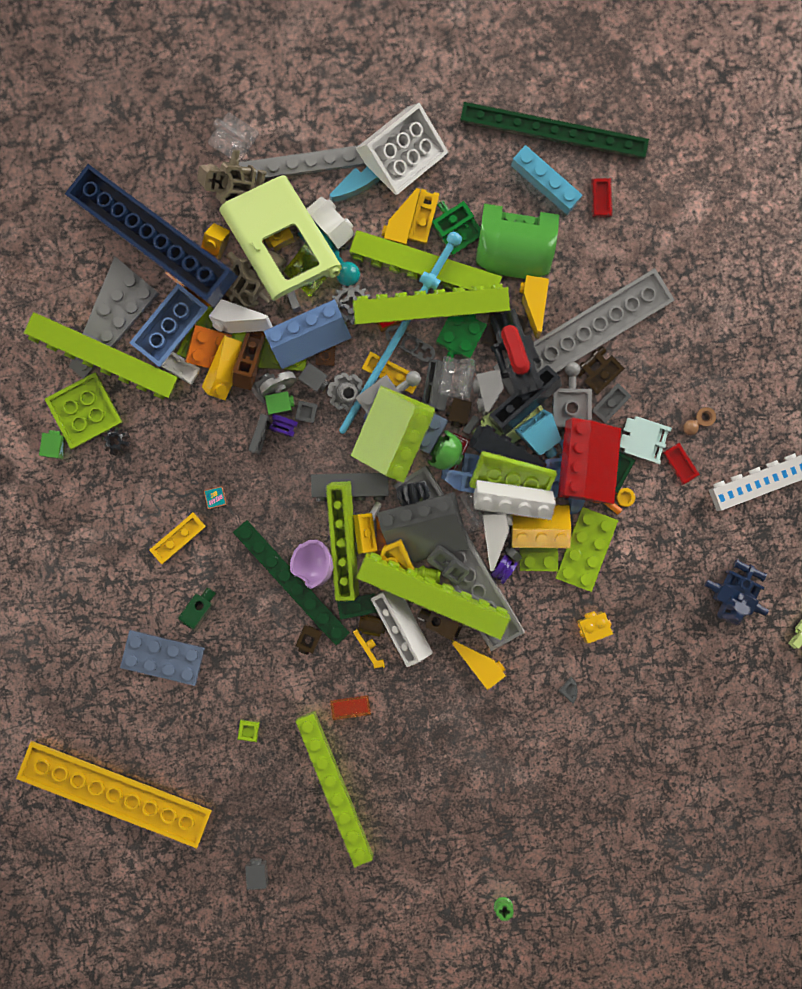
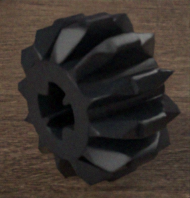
(413, 493)

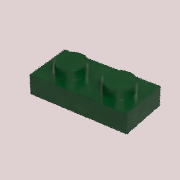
(360, 606)

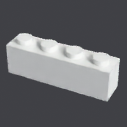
(514, 500)
(402, 627)

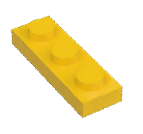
(394, 372)
(177, 538)

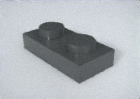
(611, 403)

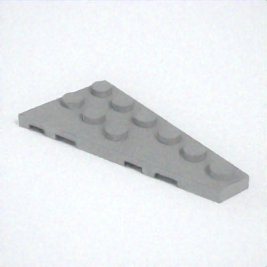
(117, 308)

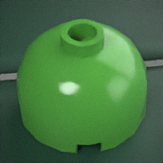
(446, 452)

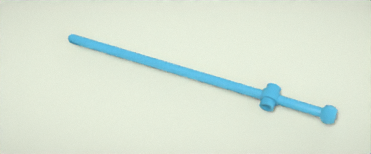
(429, 281)

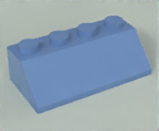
(168, 325)
(307, 334)

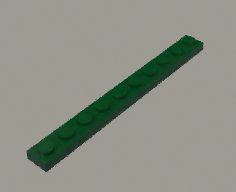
(554, 130)

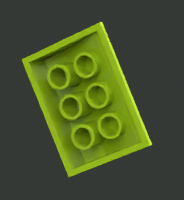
(392, 433)

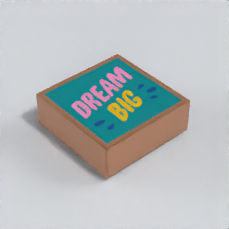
(215, 497)

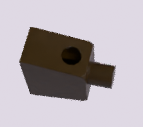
(448, 627)

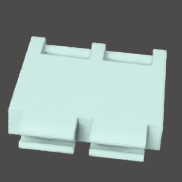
(644, 439)

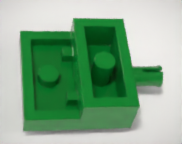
(457, 220)
(460, 335)

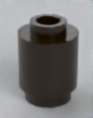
(371, 625)

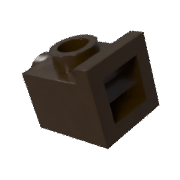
(308, 631)

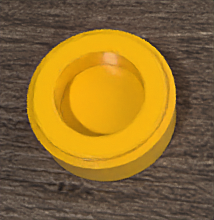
(625, 497)

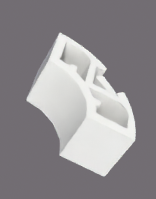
(330, 222)

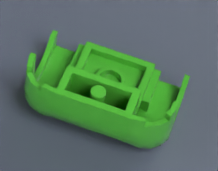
(516, 243)

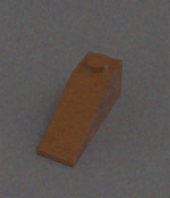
(248, 360)

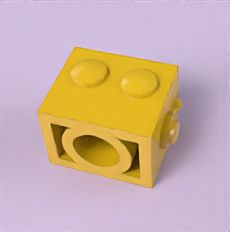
(594, 626)

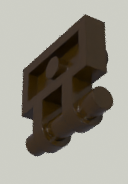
(605, 374)

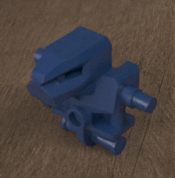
(738, 593)

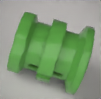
(498, 906)

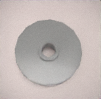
(278, 385)

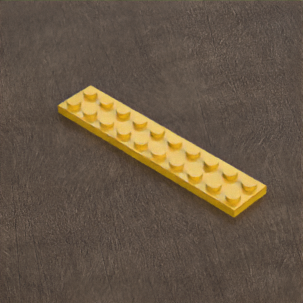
(114, 794)

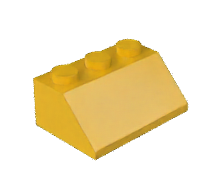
(542, 533)

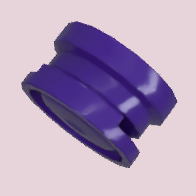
(283, 423)
(504, 569)

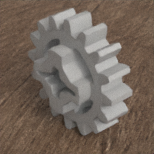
(343, 303)

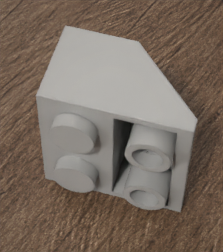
(488, 388)

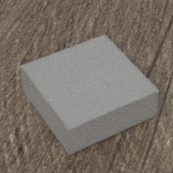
(294, 302)

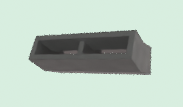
(431, 394)

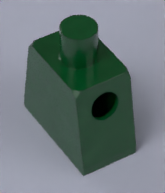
(194, 618)

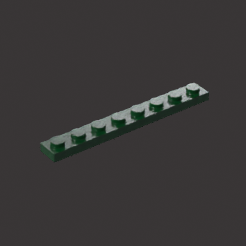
(292, 584)

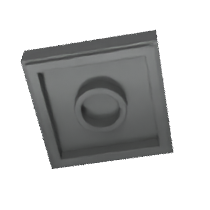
(260, 434)

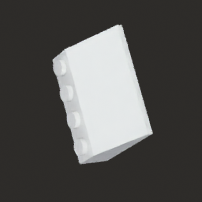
(403, 148)

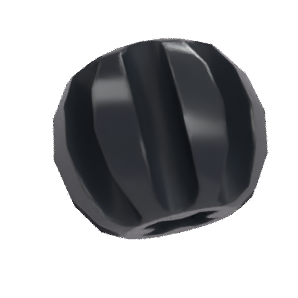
(110, 444)

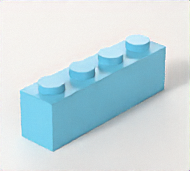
(546, 180)

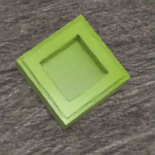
(248, 731)

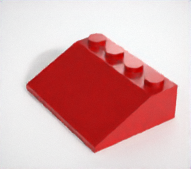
(589, 461)

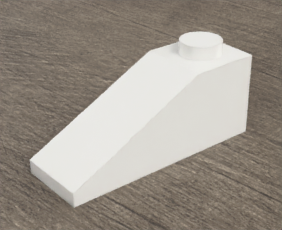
(238, 319)
(496, 531)

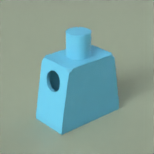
(540, 434)

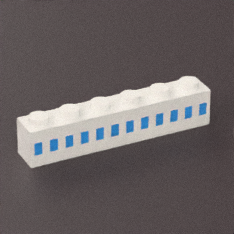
(757, 482)

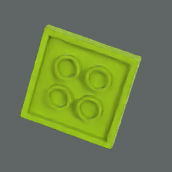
(83, 410)

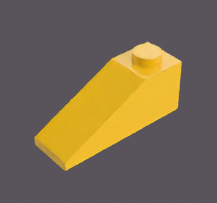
(401, 221)
(534, 300)
(219, 377)
(484, 667)

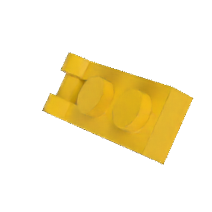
(423, 217)

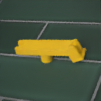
(367, 646)

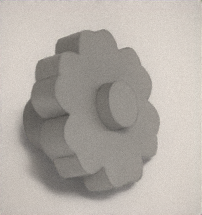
(344, 390)

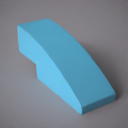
(354, 184)

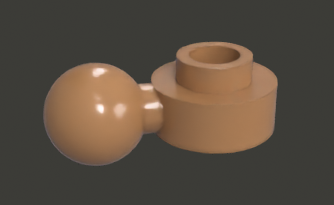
(692, 426)

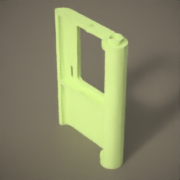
(266, 212)

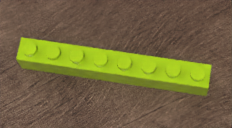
(414, 262)
(430, 305)
(99, 354)
(434, 596)
(334, 789)

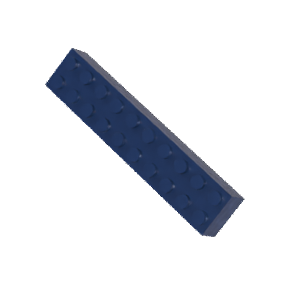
(151, 235)

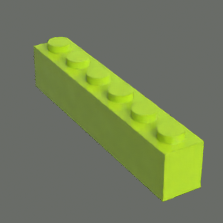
(343, 540)

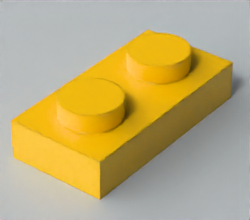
(365, 533)

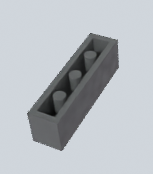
(362, 485)

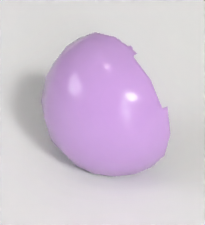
(312, 563)

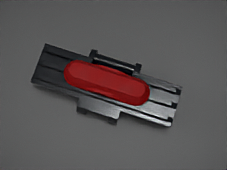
(520, 353)

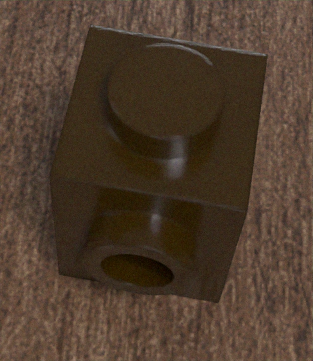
(458, 412)

